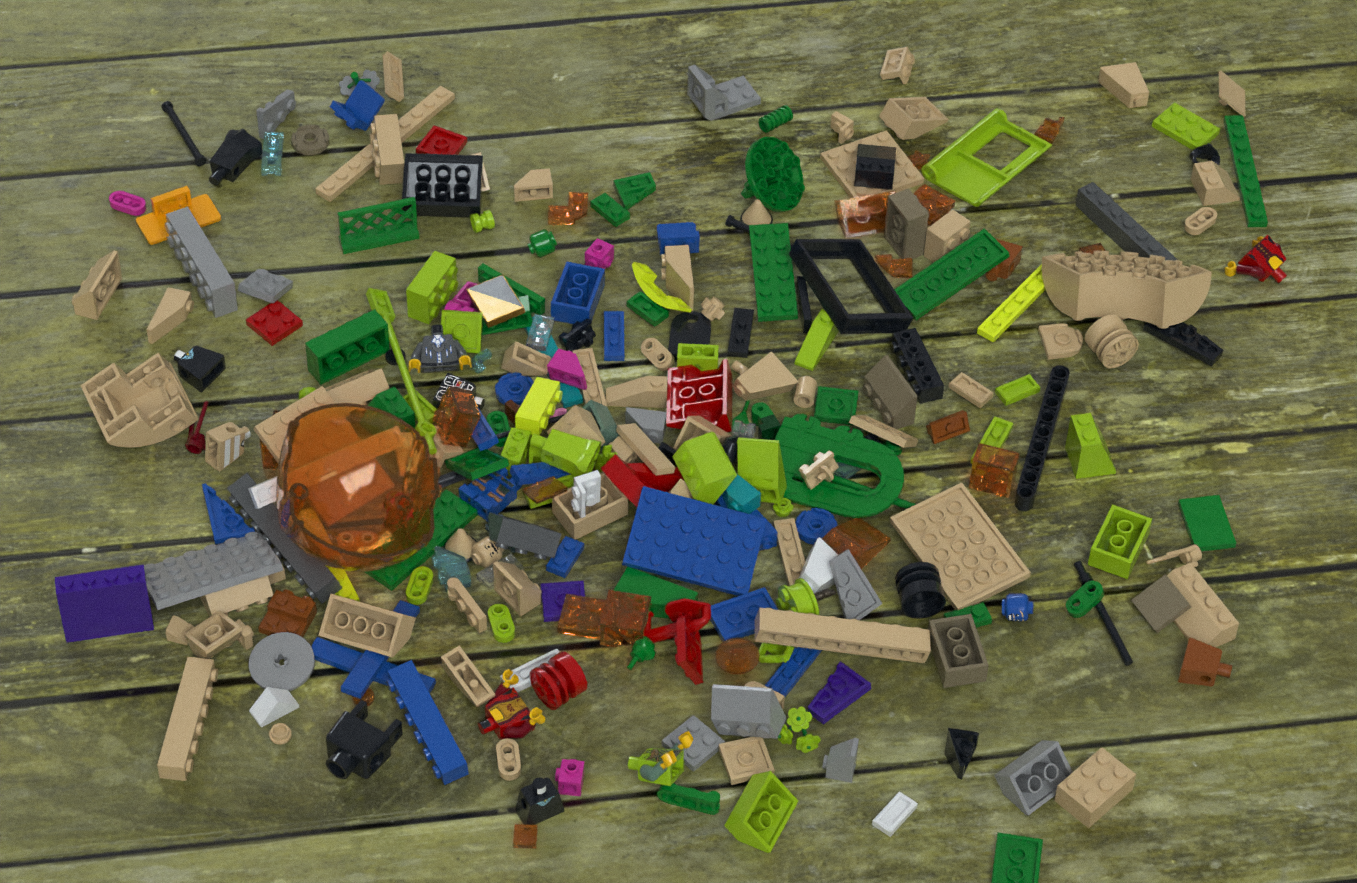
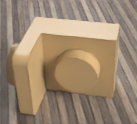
(843, 126)

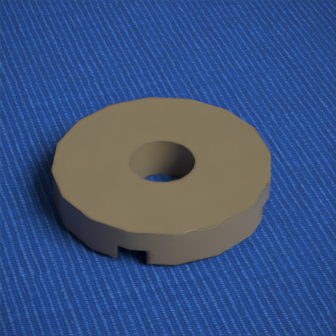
(305, 147)

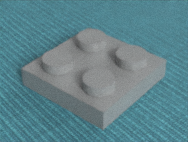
(265, 285)
(704, 743)

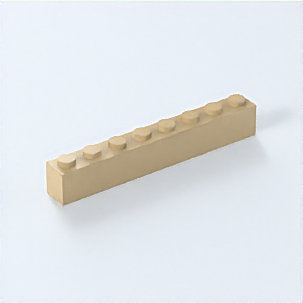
(842, 635)

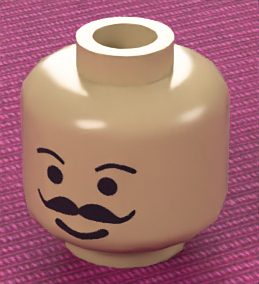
(486, 552)

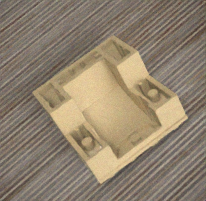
(139, 405)

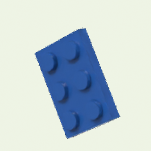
(737, 615)

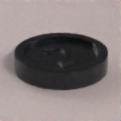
(390, 358)

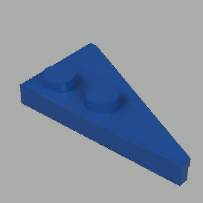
(223, 519)

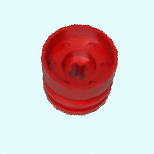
(558, 680)

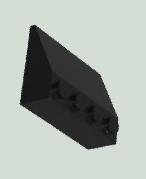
(443, 184)

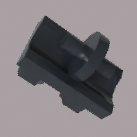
(579, 336)

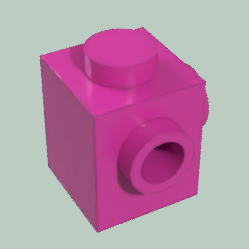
(599, 254)
(570, 777)

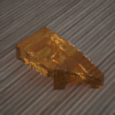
(1049, 129)
(896, 267)

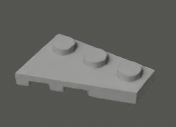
(853, 587)

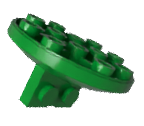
(773, 175)

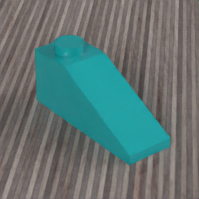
(741, 496)

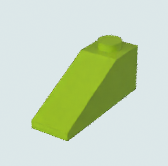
(817, 341)

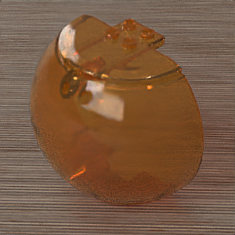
(356, 487)

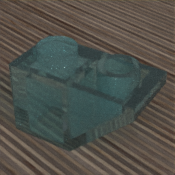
(450, 566)

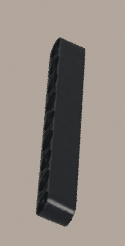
(1042, 438)

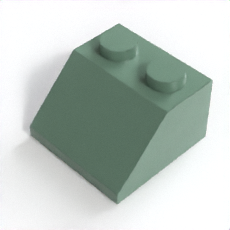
(604, 421)

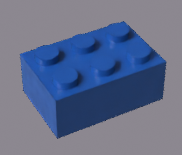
(577, 293)

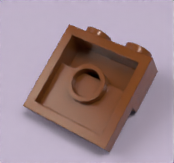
(288, 614)

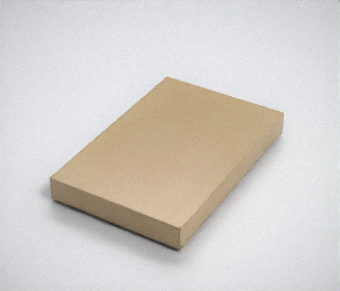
(883, 431)

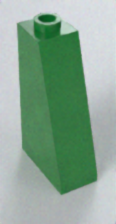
(661, 590)

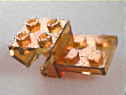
(609, 620)

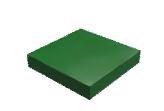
(835, 405)

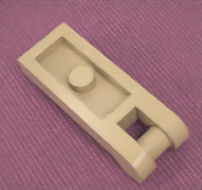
(466, 604)

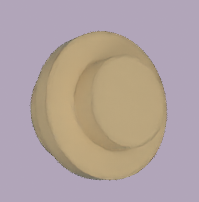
(280, 733)

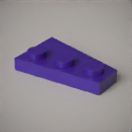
(840, 691)

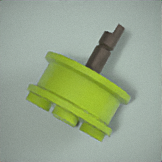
(800, 597)

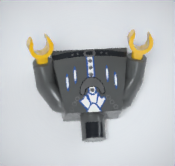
(438, 353)

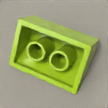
(704, 467)
(761, 812)

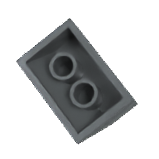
(523, 536)

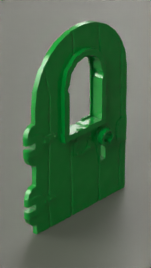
(804, 439)

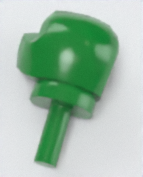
(642, 651)

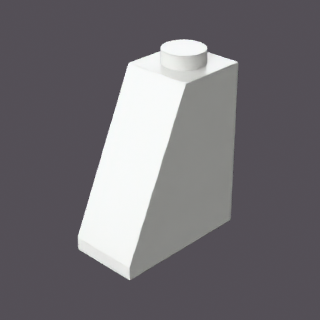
(817, 567)

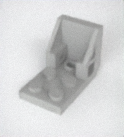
(719, 99)

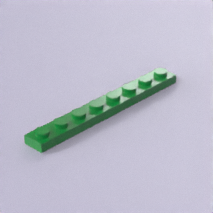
(1245, 171)

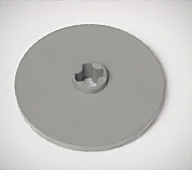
(297, 657)

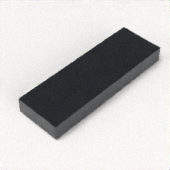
(804, 306)
(740, 332)

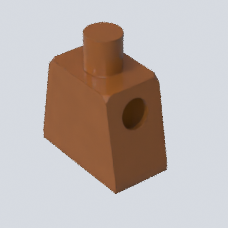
(1006, 267)
(1202, 664)

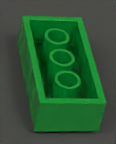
(347, 347)

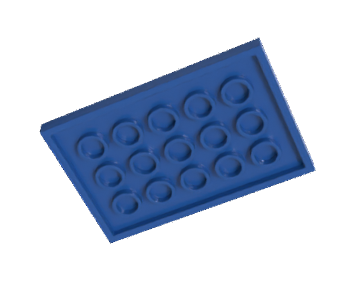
(694, 541)

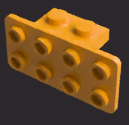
(153, 224)

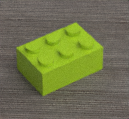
(432, 287)
(1119, 541)

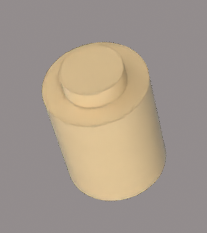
(805, 392)

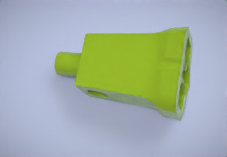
(568, 451)

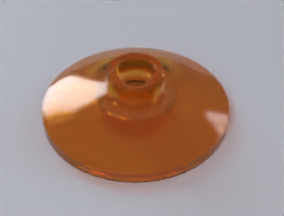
(737, 649)

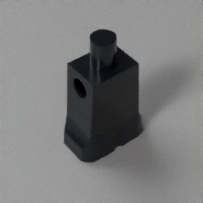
(234, 156)

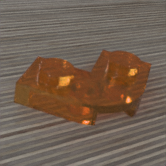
(567, 215)

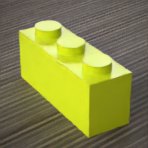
(538, 405)

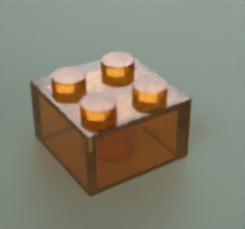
(456, 416)
(994, 470)

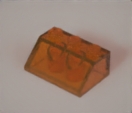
(863, 214)

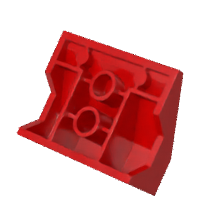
(700, 394)

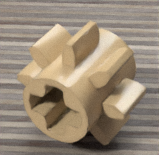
(712, 308)

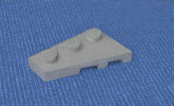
(275, 112)

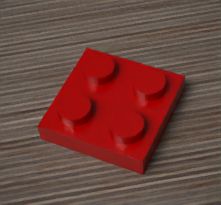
(441, 142)
(274, 322)

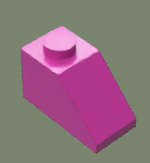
(567, 369)

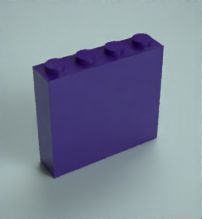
(104, 603)

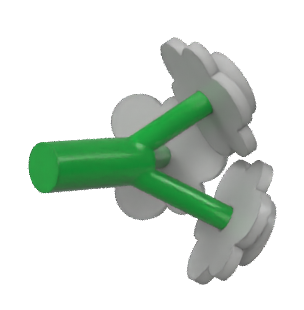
(348, 84)

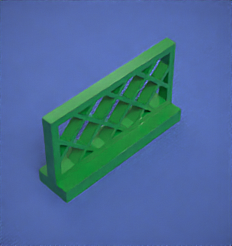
(380, 234)

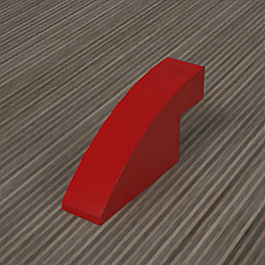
(625, 478)

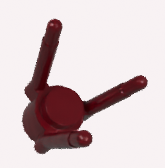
(196, 441)

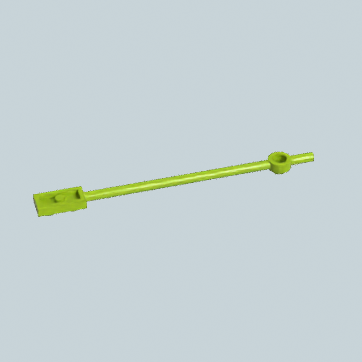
(381, 303)

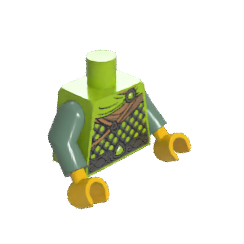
(661, 765)

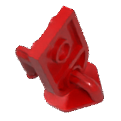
(687, 619)

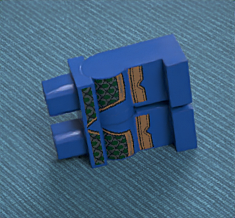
(490, 492)

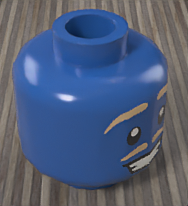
(1017, 607)

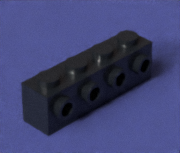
(917, 365)

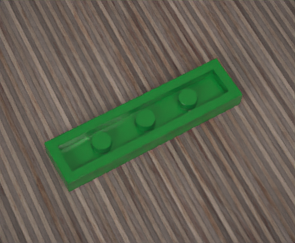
(537, 302)

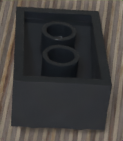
(875, 166)

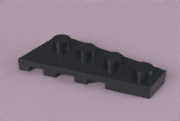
(1187, 340)

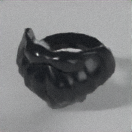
(1205, 152)

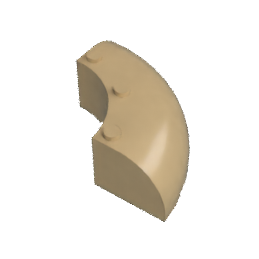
(1125, 286)

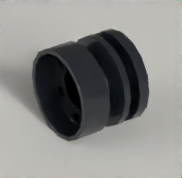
(920, 590)

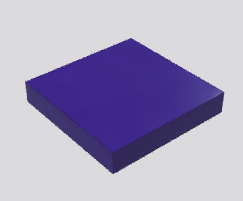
(554, 595)

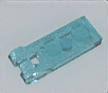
(272, 153)

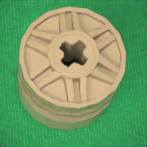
(1111, 341)

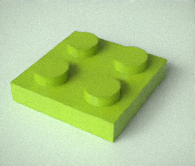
(464, 327)

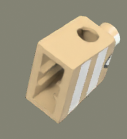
(225, 444)

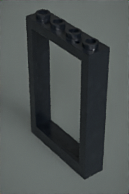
(896, 314)

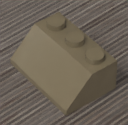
(890, 394)

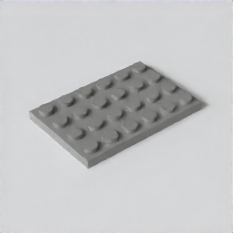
(210, 569)

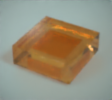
(525, 836)

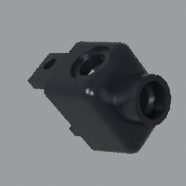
(359, 745)

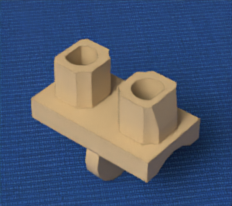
(821, 469)

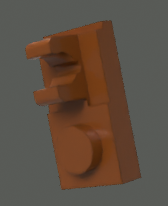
(948, 427)

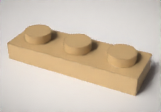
(393, 76)

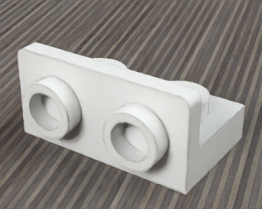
(586, 491)

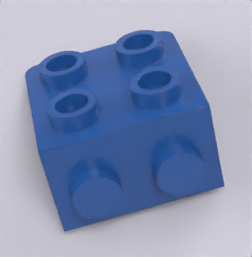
(360, 106)
(678, 234)

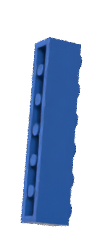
(427, 722)

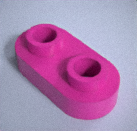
(127, 203)

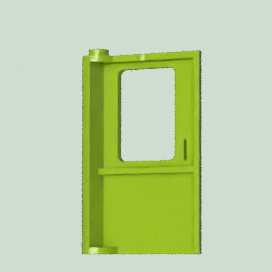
(972, 178)

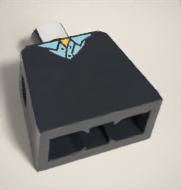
(199, 366)
(538, 802)

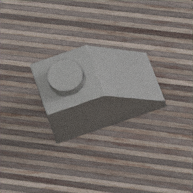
(649, 421)
(841, 761)

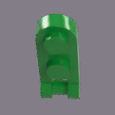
(690, 798)

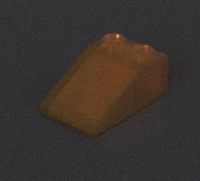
(858, 537)

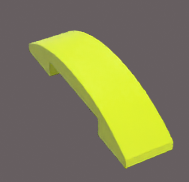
(646, 278)

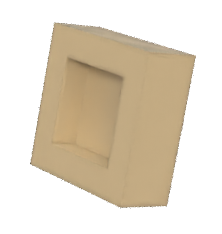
(246, 635)

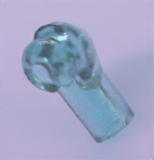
(477, 360)

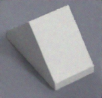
(272, 705)

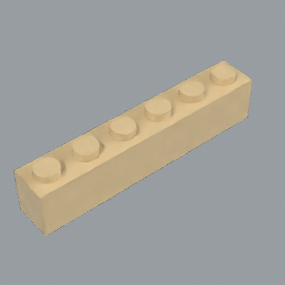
(187, 719)

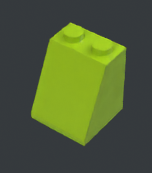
(1087, 448)

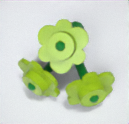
(799, 720)

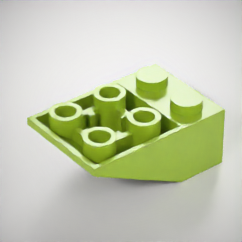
(762, 467)

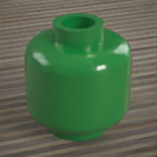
(542, 243)

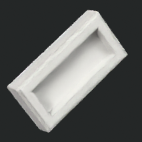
(894, 814)

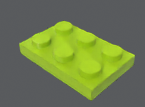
(1185, 127)

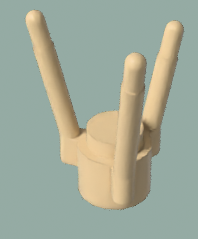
(1187, 555)

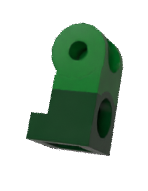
(765, 421)

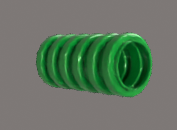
(775, 119)

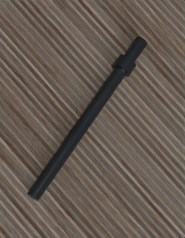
(1084, 577)

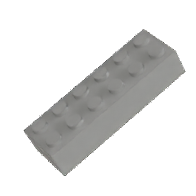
(201, 262)

